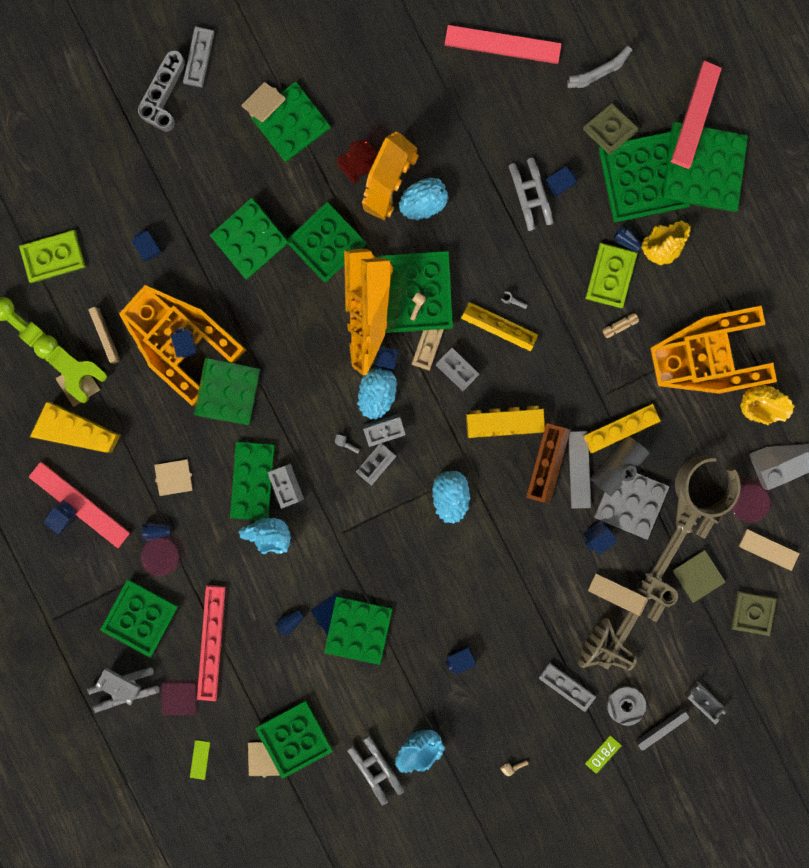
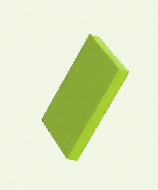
(52, 256)
(611, 275)

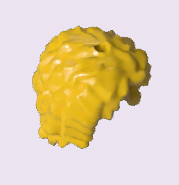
(666, 242)
(766, 405)

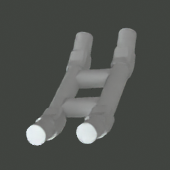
(584, 80)
(525, 204)
(115, 701)
(373, 781)

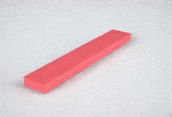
(502, 44)
(696, 115)
(86, 509)
(211, 642)

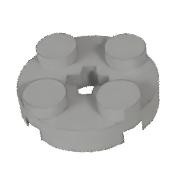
(635, 711)

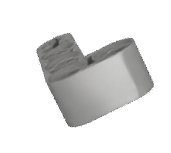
(165, 88)

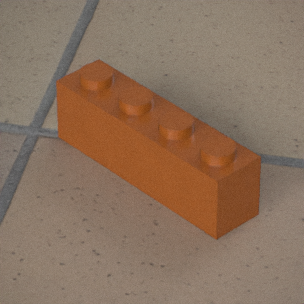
(548, 463)

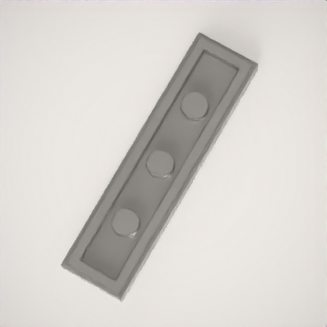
(579, 470)

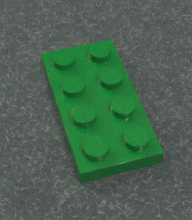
(251, 481)

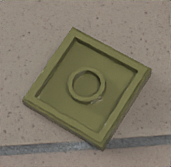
(610, 128)
(698, 576)
(753, 613)

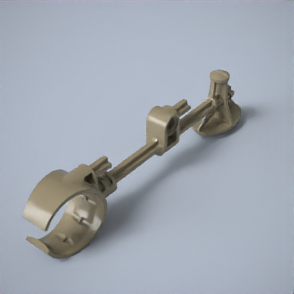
(653, 586)

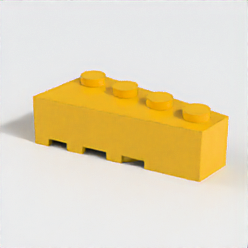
(505, 423)
(68, 428)

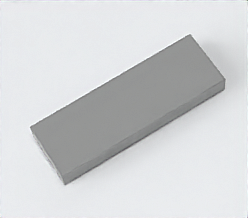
(198, 57)
(567, 686)
(662, 729)

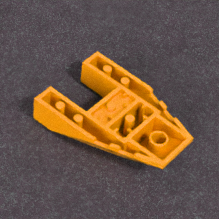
(393, 159)
(367, 300)
(156, 316)
(702, 357)

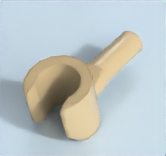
(419, 299)
(508, 770)

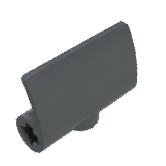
(619, 466)

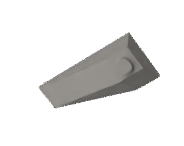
(780, 464)

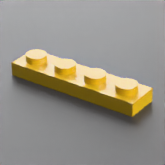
(499, 326)
(621, 428)

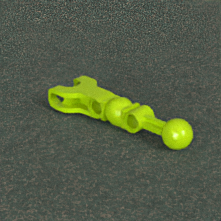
(48, 348)

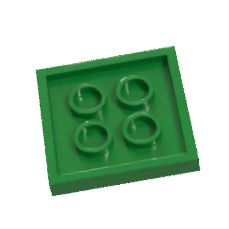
(293, 124)
(249, 238)
(323, 242)
(227, 391)
(139, 618)
(358, 630)
(294, 739)

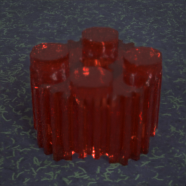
(358, 160)

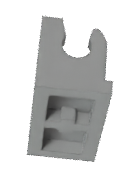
(457, 369)
(383, 429)
(376, 464)
(285, 486)
(118, 686)
(705, 702)

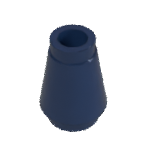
(627, 238)
(155, 530)
(289, 622)

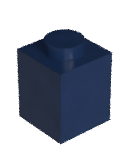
(561, 181)
(146, 245)
(184, 343)
(386, 358)
(60, 517)
(599, 538)
(460, 660)

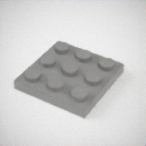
(633, 505)

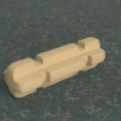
(620, 325)

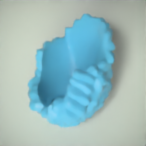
(423, 199)
(376, 392)
(451, 496)
(268, 535)
(419, 751)

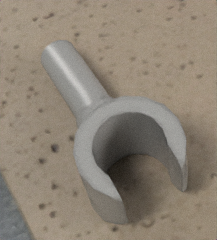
(514, 301)
(340, 441)

